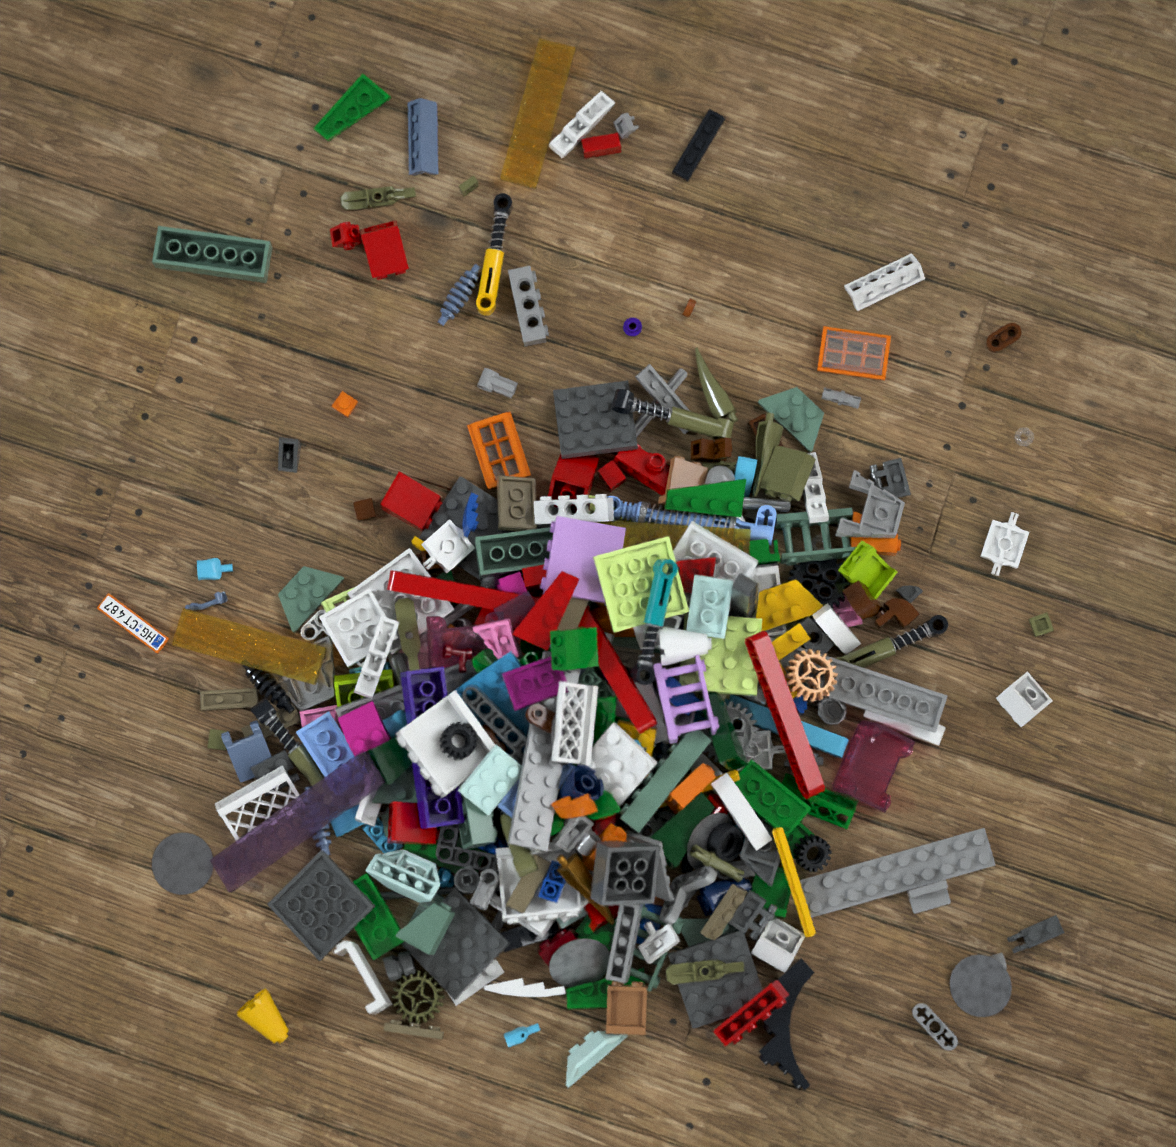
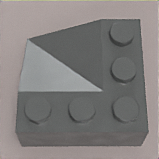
(625, 873)

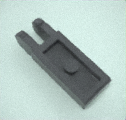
(1038, 933)

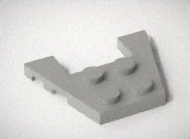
(880, 513)
(309, 695)
(662, 883)

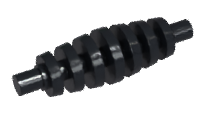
(268, 687)

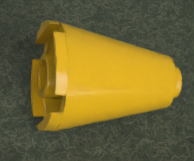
(264, 1017)

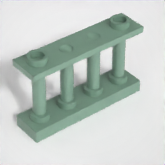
(800, 519)
(655, 980)

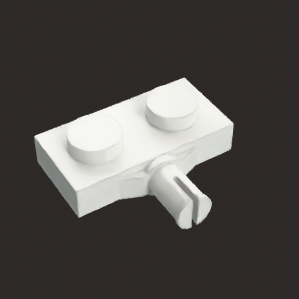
(658, 942)

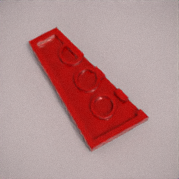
(692, 567)
(547, 612)

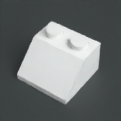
(1024, 699)
(778, 944)

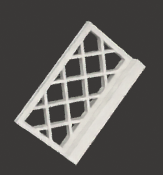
(582, 723)
(249, 793)

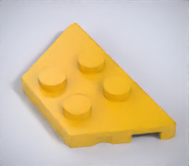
(785, 604)

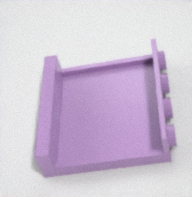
(573, 550)

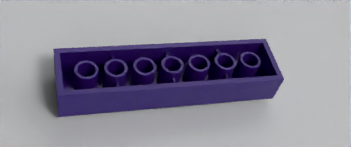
(421, 692)

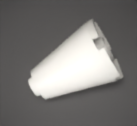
(682, 645)

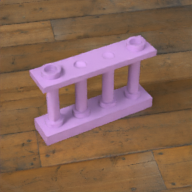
(666, 693)

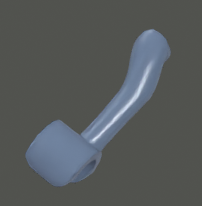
(220, 598)

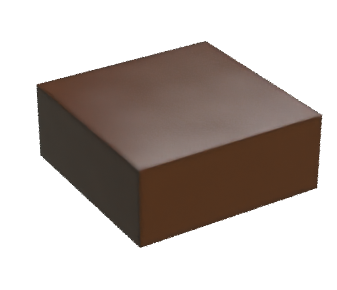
(364, 509)

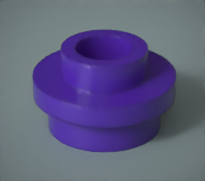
(630, 332)

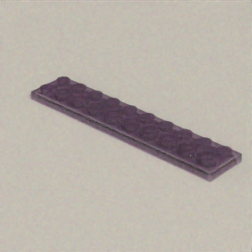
(297, 821)

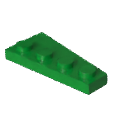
(592, 994)

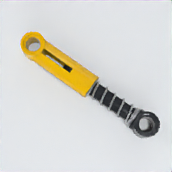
(494, 256)

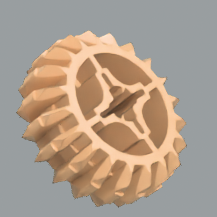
(815, 690)

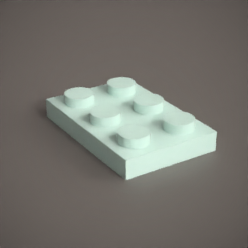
(709, 606)
(491, 780)

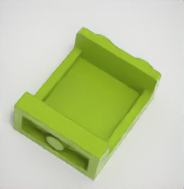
(868, 568)

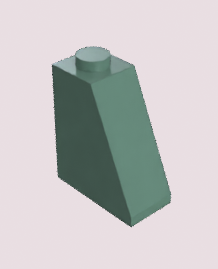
(428, 928)

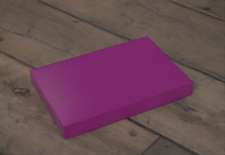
(533, 683)

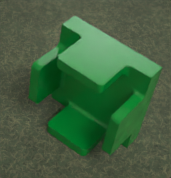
(760, 551)

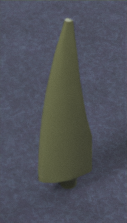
(716, 397)
(767, 438)

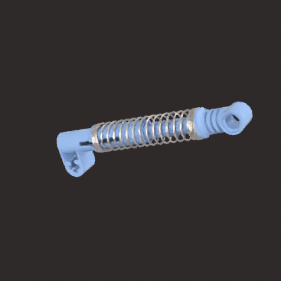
(640, 513)

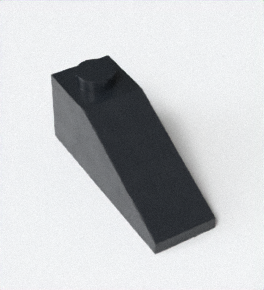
(522, 937)

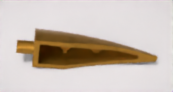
(580, 878)

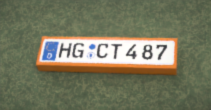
(133, 623)

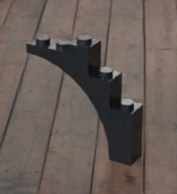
(778, 1023)

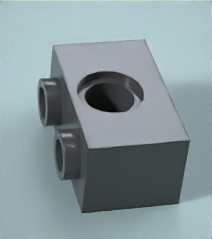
(822, 641)

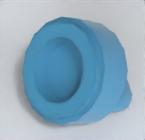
(445, 876)

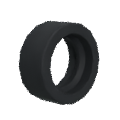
(735, 844)

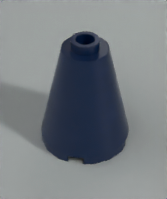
(581, 782)
(712, 894)

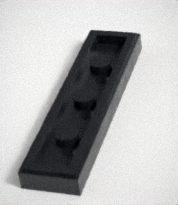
(698, 145)

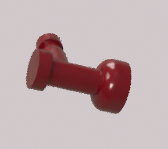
(464, 655)

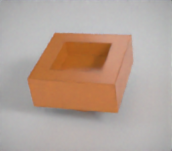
(344, 404)

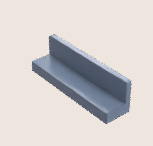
(422, 137)

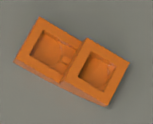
(574, 808)

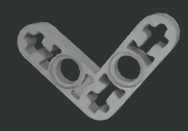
(680, 887)

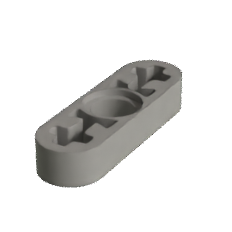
(941, 1041)

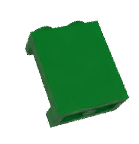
(574, 648)
(777, 894)

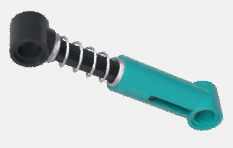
(654, 618)

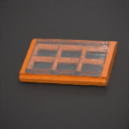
(854, 353)
(498, 448)

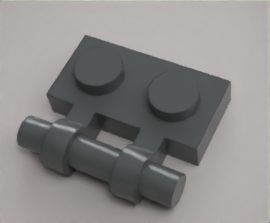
(895, 478)
(272, 763)
(748, 911)

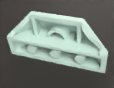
(406, 874)
(587, 1055)

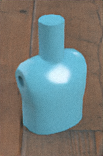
(212, 569)
(395, 722)
(520, 1034)

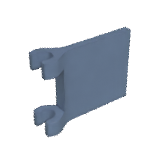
(247, 751)

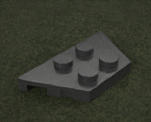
(763, 861)

